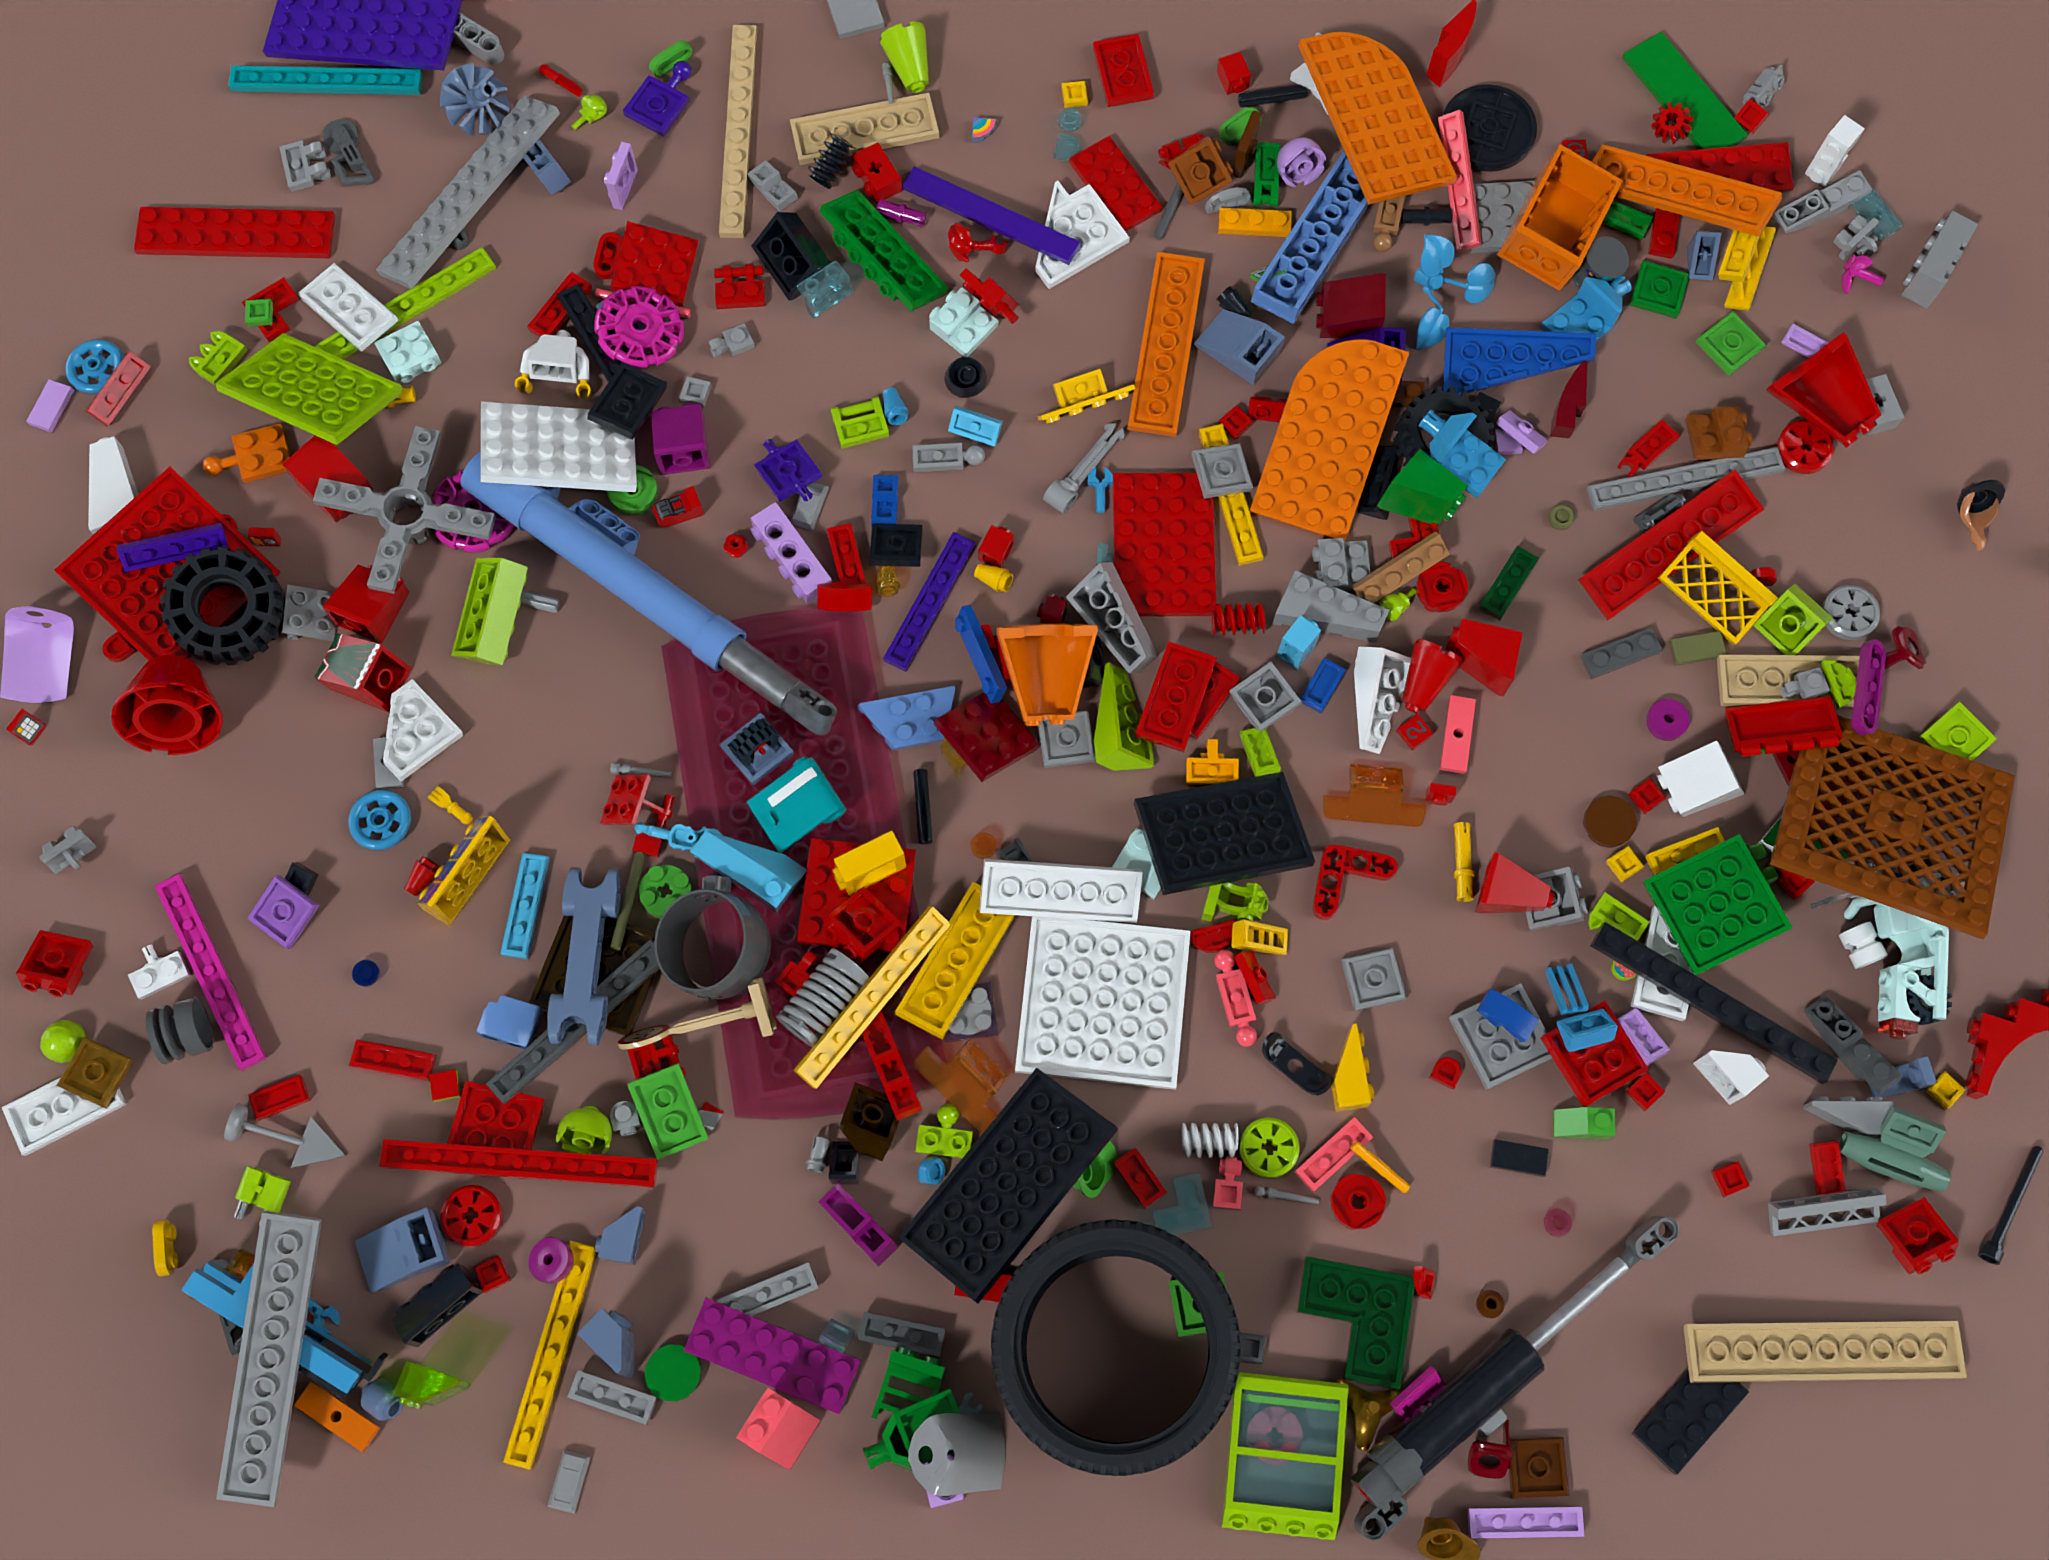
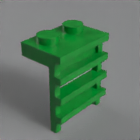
(907, 1367)

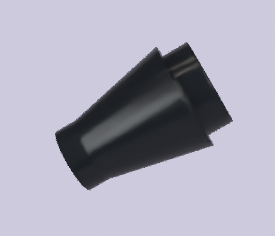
(1232, 301)

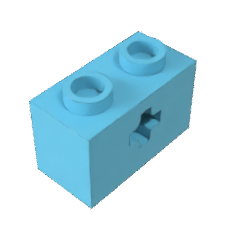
(1299, 642)

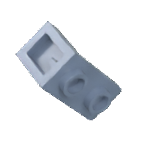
(1914, 1076)

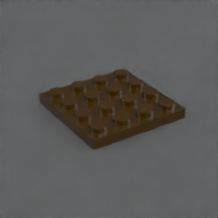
(553, 974)

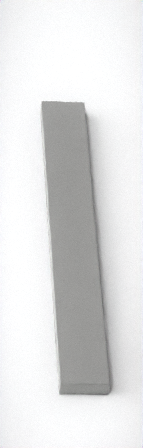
(1683, 479)

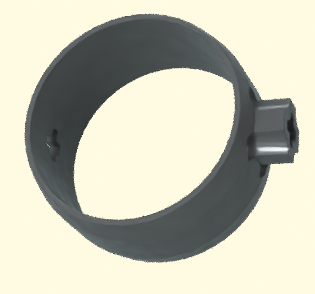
(674, 926)

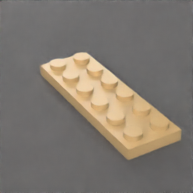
(891, 125)
(1758, 678)

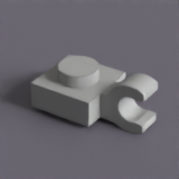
(734, 340)
(1807, 684)

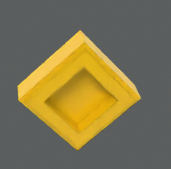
(1074, 94)
(1624, 864)
(1946, 1090)

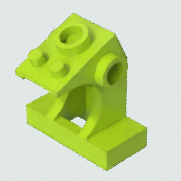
(1254, 904)

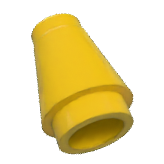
(994, 577)

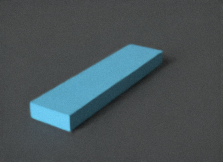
(525, 906)

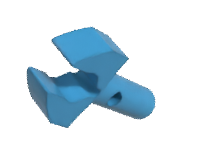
(1100, 488)
(318, 1314)

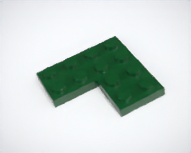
(1376, 1307)

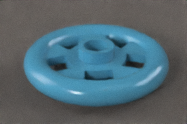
(75, 360)
(360, 810)

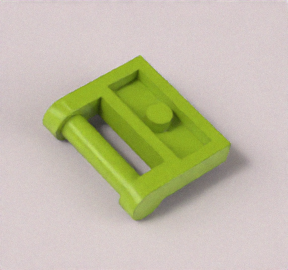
(862, 428)

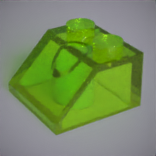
(426, 1386)

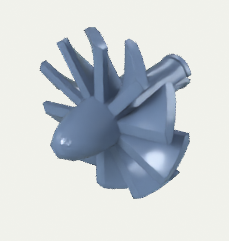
(468, 92)

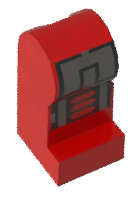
(678, 508)

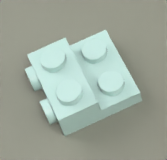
(962, 322)
(408, 353)

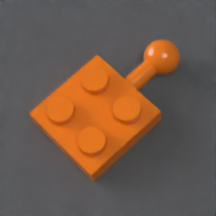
(257, 454)

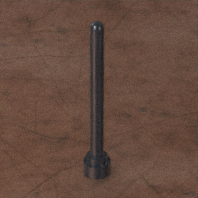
(1992, 1250)

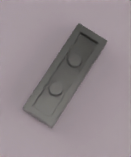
(1621, 653)
(901, 1333)

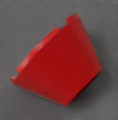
(168, 708)

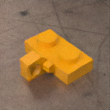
(1211, 767)

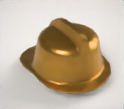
(1445, 1541)

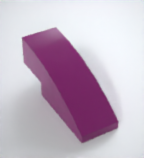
(858, 1224)

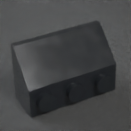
(789, 252)
(436, 1305)

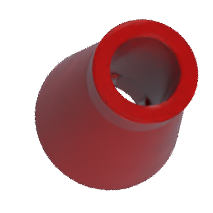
(421, 875)

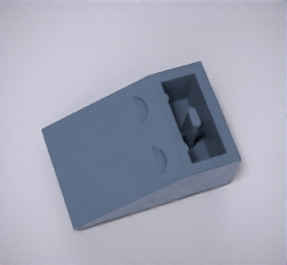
(1241, 344)
(402, 1250)

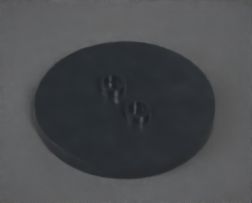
(1497, 126)

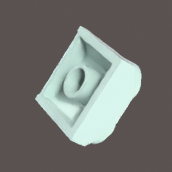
(1137, 856)

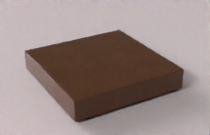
(1538, 1468)

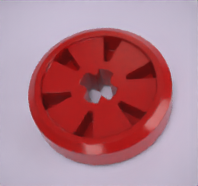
(1805, 460)
(459, 1204)

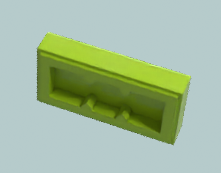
(1260, 752)

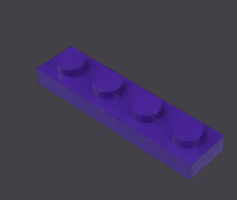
(170, 547)

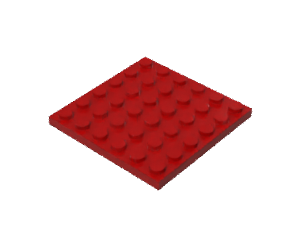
(133, 597)

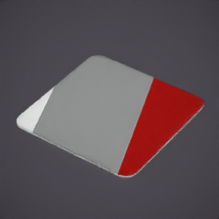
(710, 1115)

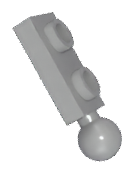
(945, 457)

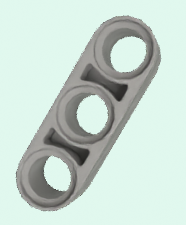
(481, 43)

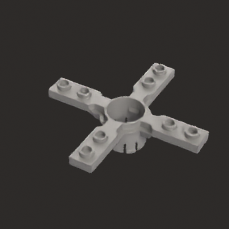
(412, 488)

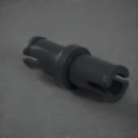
(1426, 216)

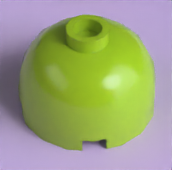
(585, 1131)

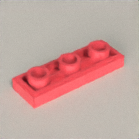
(1458, 720)

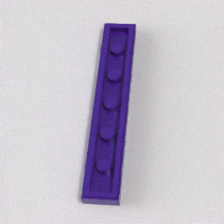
(929, 601)

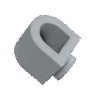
(625, 1118)

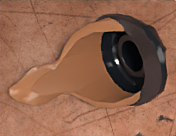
(1978, 508)

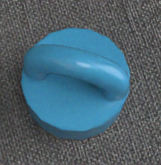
(931, 1171)

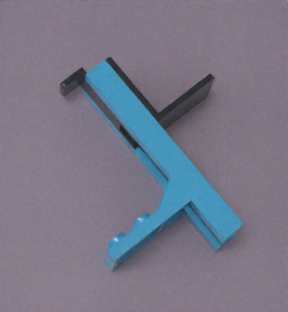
(322, 1355)

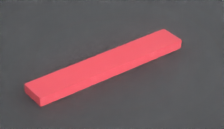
(1461, 193)

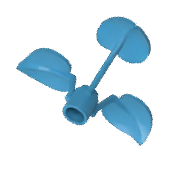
(1436, 255)

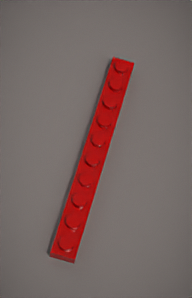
(518, 1163)

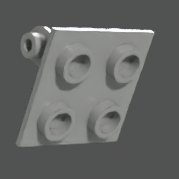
(306, 615)

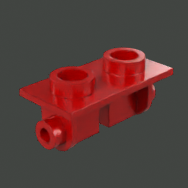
(1173, 149)
(1265, 409)

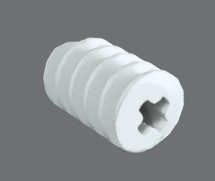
(1210, 1140)

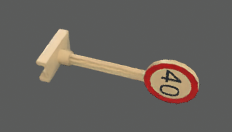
(758, 1007)

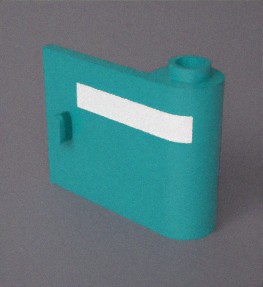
(798, 802)

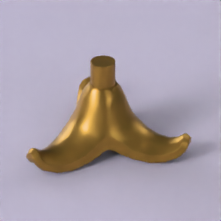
(1367, 1411)

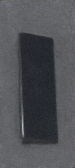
(1383, 470)

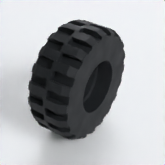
(203, 574)

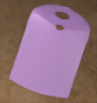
(35, 656)

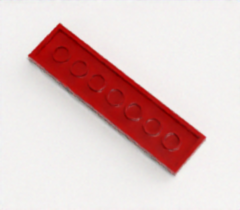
(234, 232)
(1639, 564)

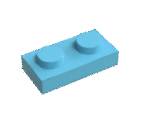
(975, 426)

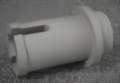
(818, 1155)

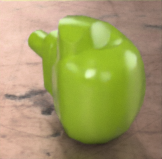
(592, 109)
(1396, 603)

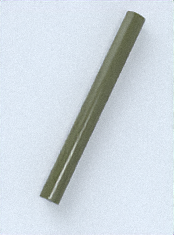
(627, 902)

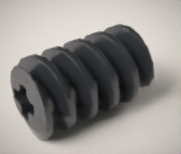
(831, 160)

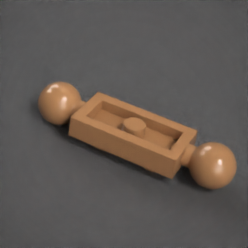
(1387, 222)

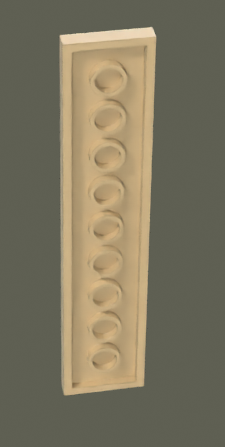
(1824, 1351)

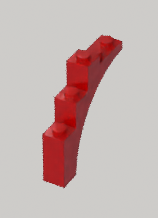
(1999, 1037)

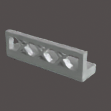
(1823, 1205)

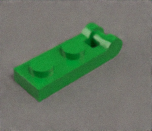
(1266, 174)

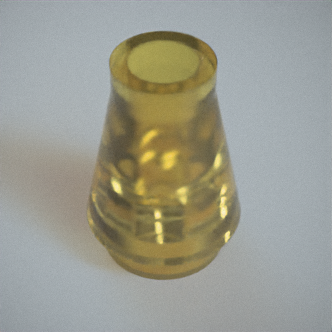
(887, 581)

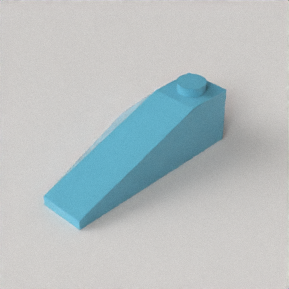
(756, 870)

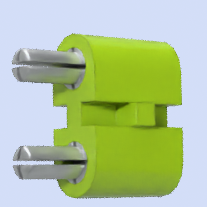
(261, 1189)

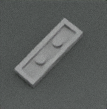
(612, 1397)

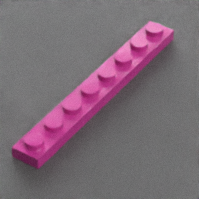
(210, 972)

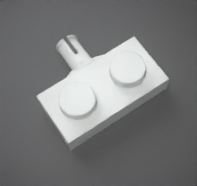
(158, 973)

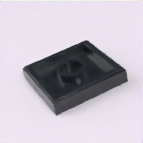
(896, 545)

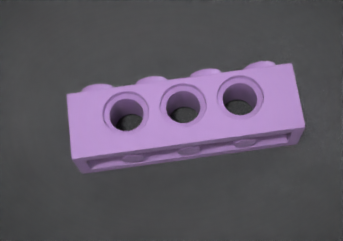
(774, 520)

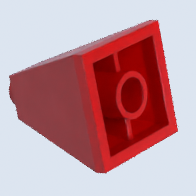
(1511, 889)

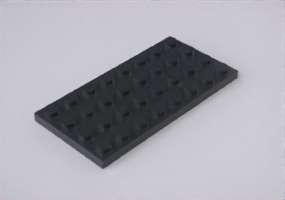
(1007, 1184)

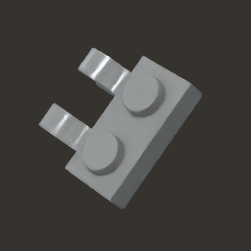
(297, 164)

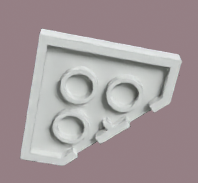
(415, 731)

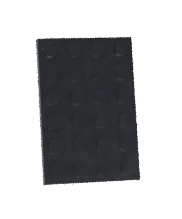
(1223, 833)

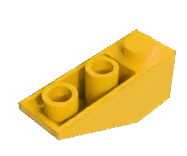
(1350, 1080)

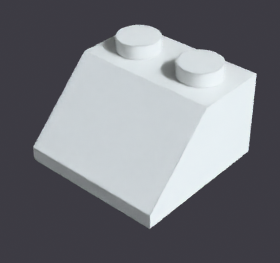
(1731, 1073)

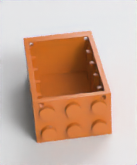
(1560, 217)

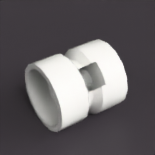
(1863, 945)

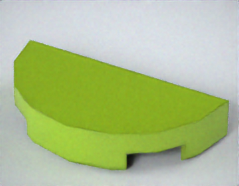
(1840, 682)

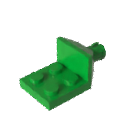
(901, 1429)

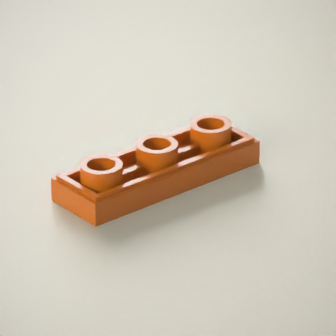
(323, 1406)

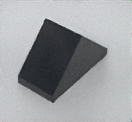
(844, 1163)

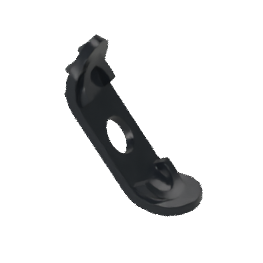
(1311, 1078)

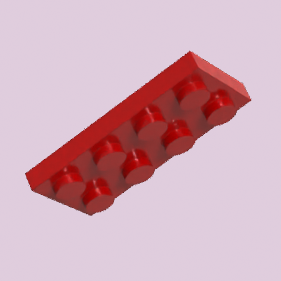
(1116, 183)
(1176, 696)

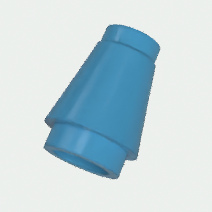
(894, 408)

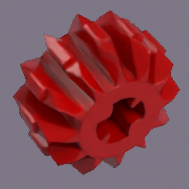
(1671, 113)

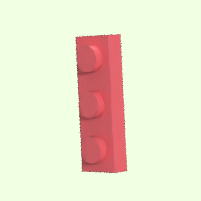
(1332, 1155)

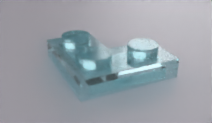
(1191, 1211)

